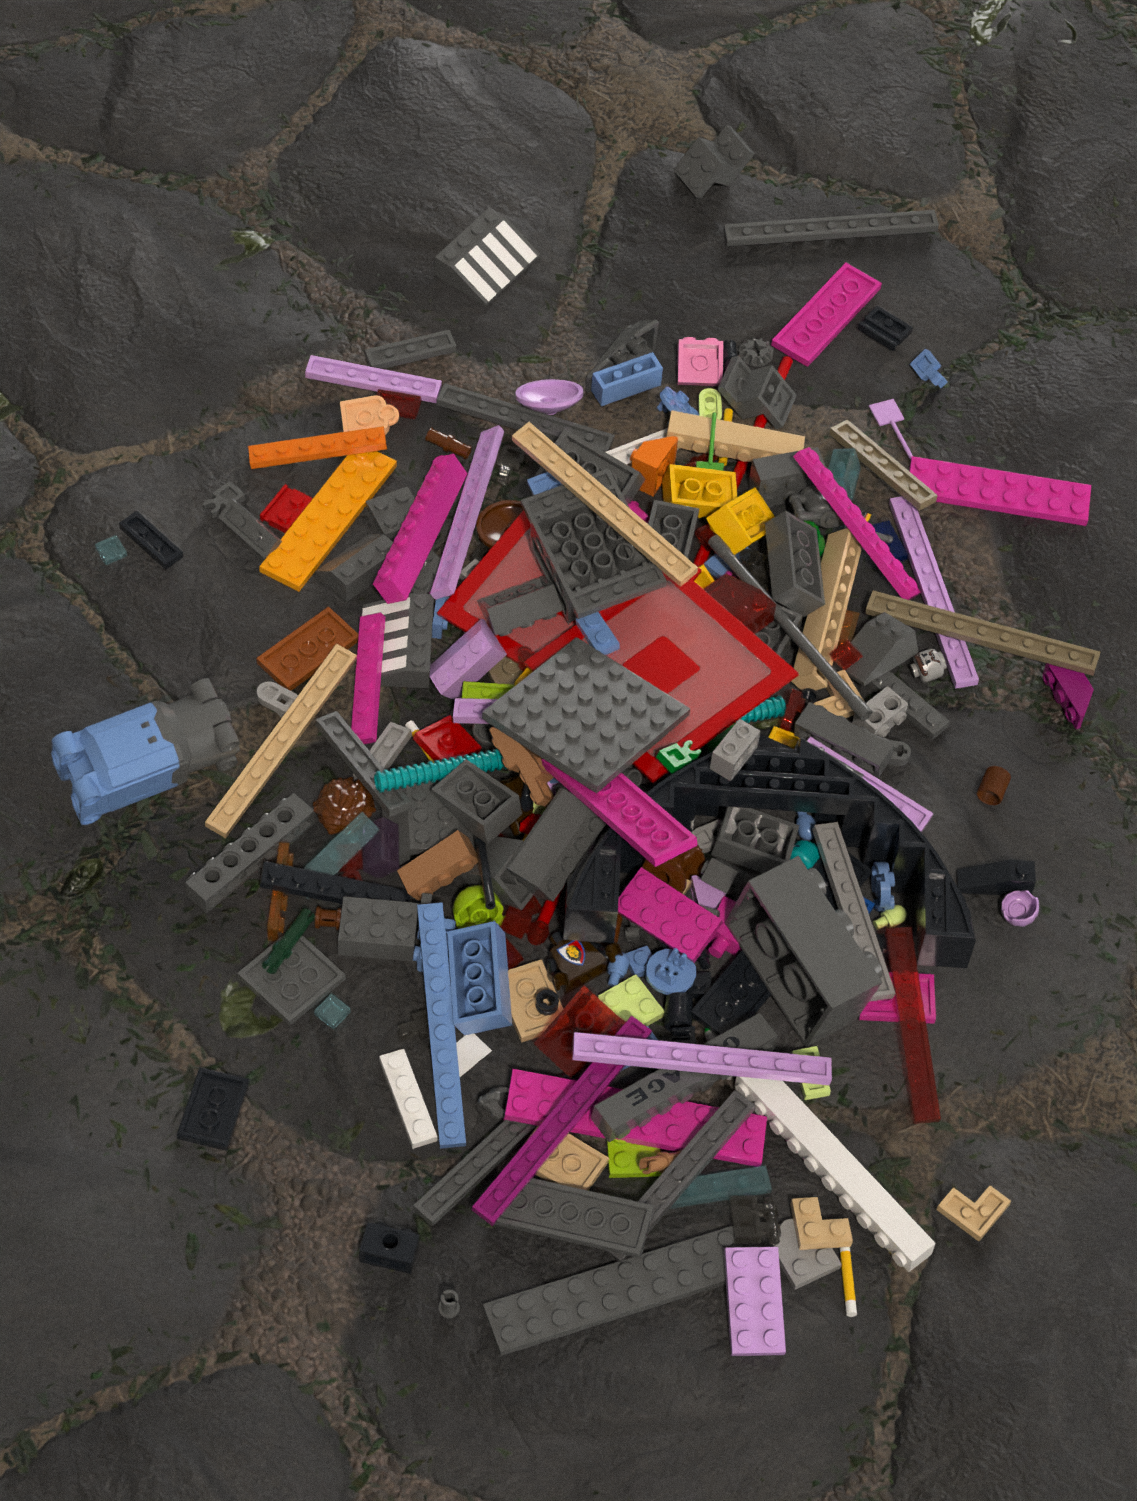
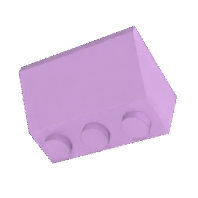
(466, 660)

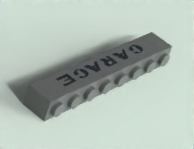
(666, 1087)

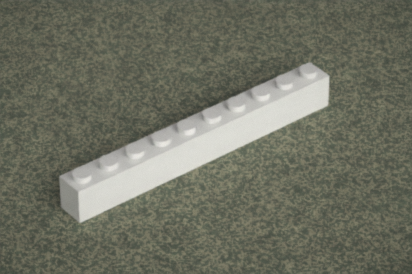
(838, 1170)

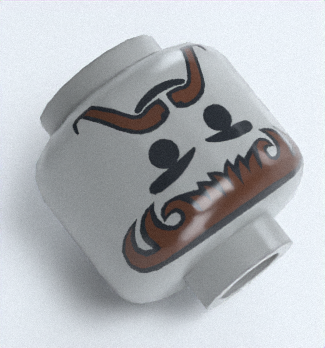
(928, 665)

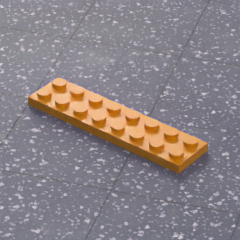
(327, 518)

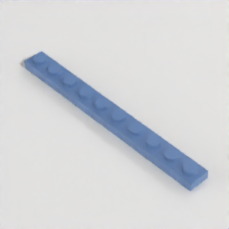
(441, 1026)

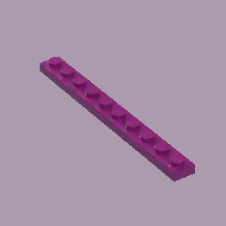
(552, 1132)

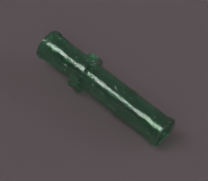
(283, 948)

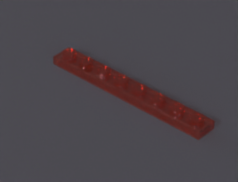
(912, 1025)

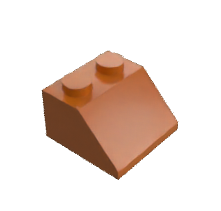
(653, 461)

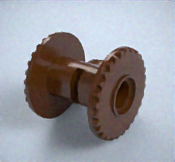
(678, 869)

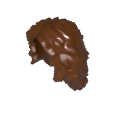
(341, 803)

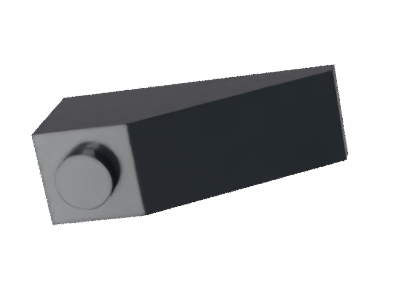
(997, 877)

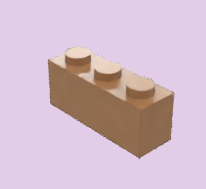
(438, 865)

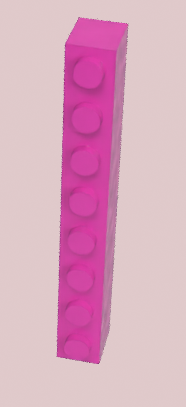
(420, 529)

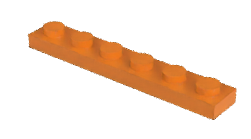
(317, 447)

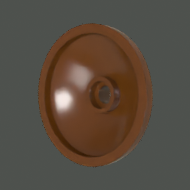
(496, 520)

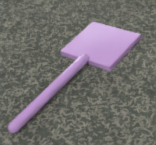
(889, 413)

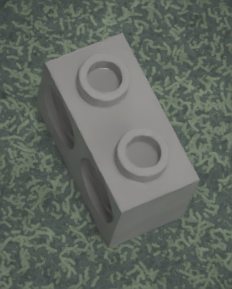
(881, 715)
(735, 749)

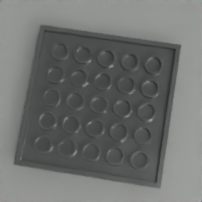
(586, 714)

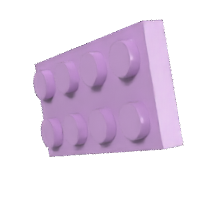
(754, 1301)

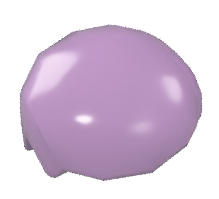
(1020, 908)

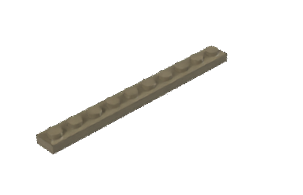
(985, 633)

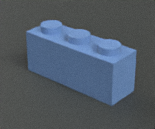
(626, 379)

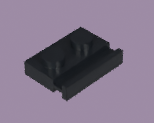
(885, 328)

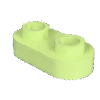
(714, 403)

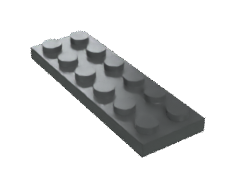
(580, 1217)

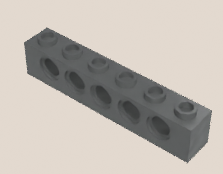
(246, 864)

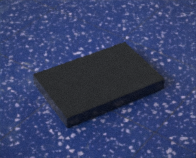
(213, 1109)

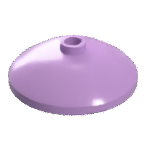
(549, 395)

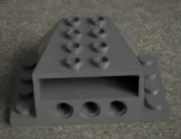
(584, 554)

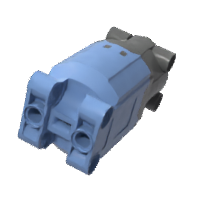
(145, 751)

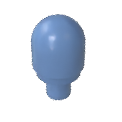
(806, 825)
(618, 969)

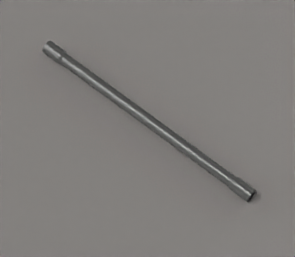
(855, 702)

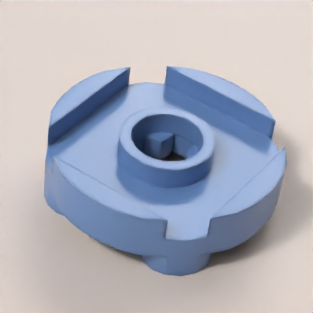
(881, 884)

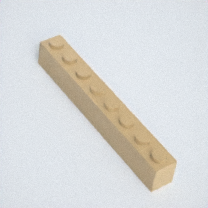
(825, 623)

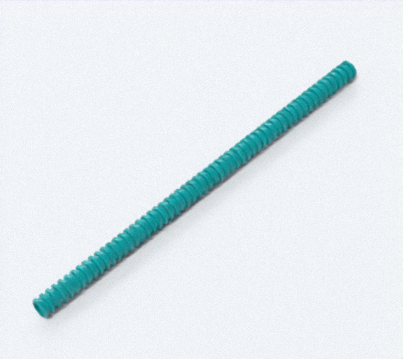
(493, 760)

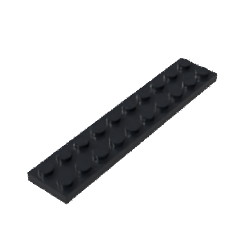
(739, 989)

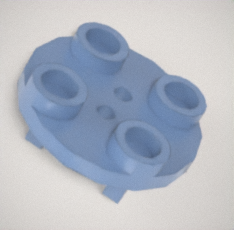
(675, 402)
(665, 980)

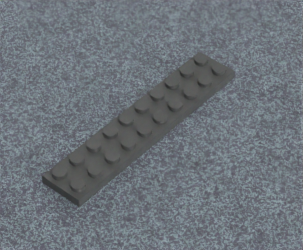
(609, 1292)

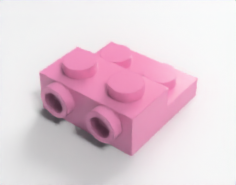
(700, 361)

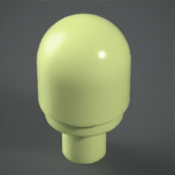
(891, 918)

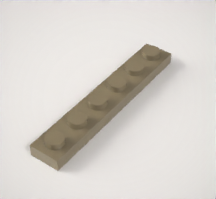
(884, 465)

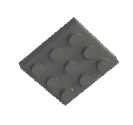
(297, 983)

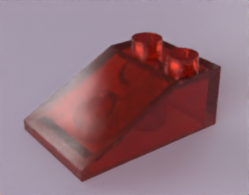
(743, 601)
(583, 1015)

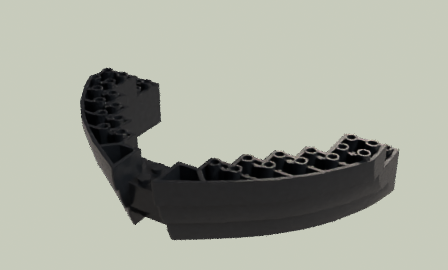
(799, 782)

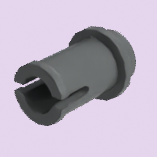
(449, 1304)

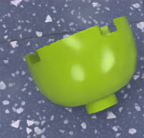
(470, 908)

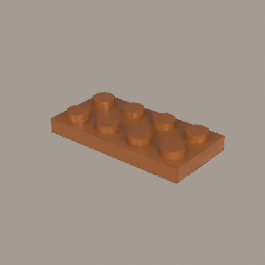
(306, 648)

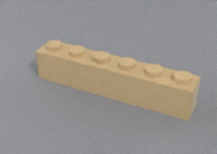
(731, 438)

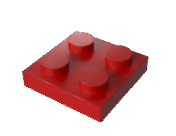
(446, 740)

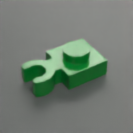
(677, 757)

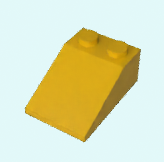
(699, 488)
(741, 520)

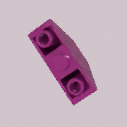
(1070, 690)

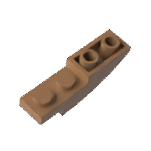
(527, 763)

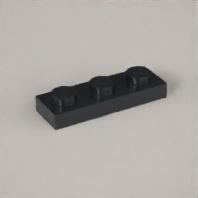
(151, 540)

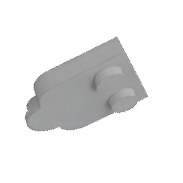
(803, 1265)

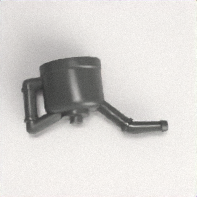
(819, 510)

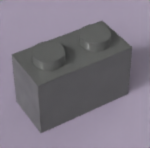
(723, 875)

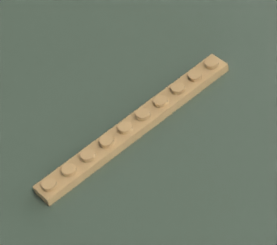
(605, 504)
(280, 741)

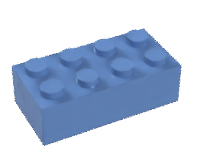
(479, 978)

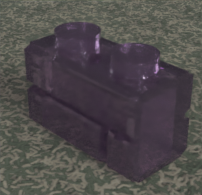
(382, 851)

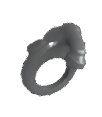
(490, 1102)

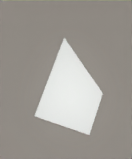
(470, 1052)

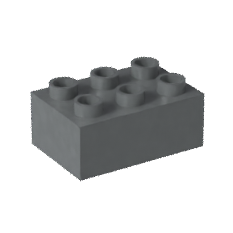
(804, 950)

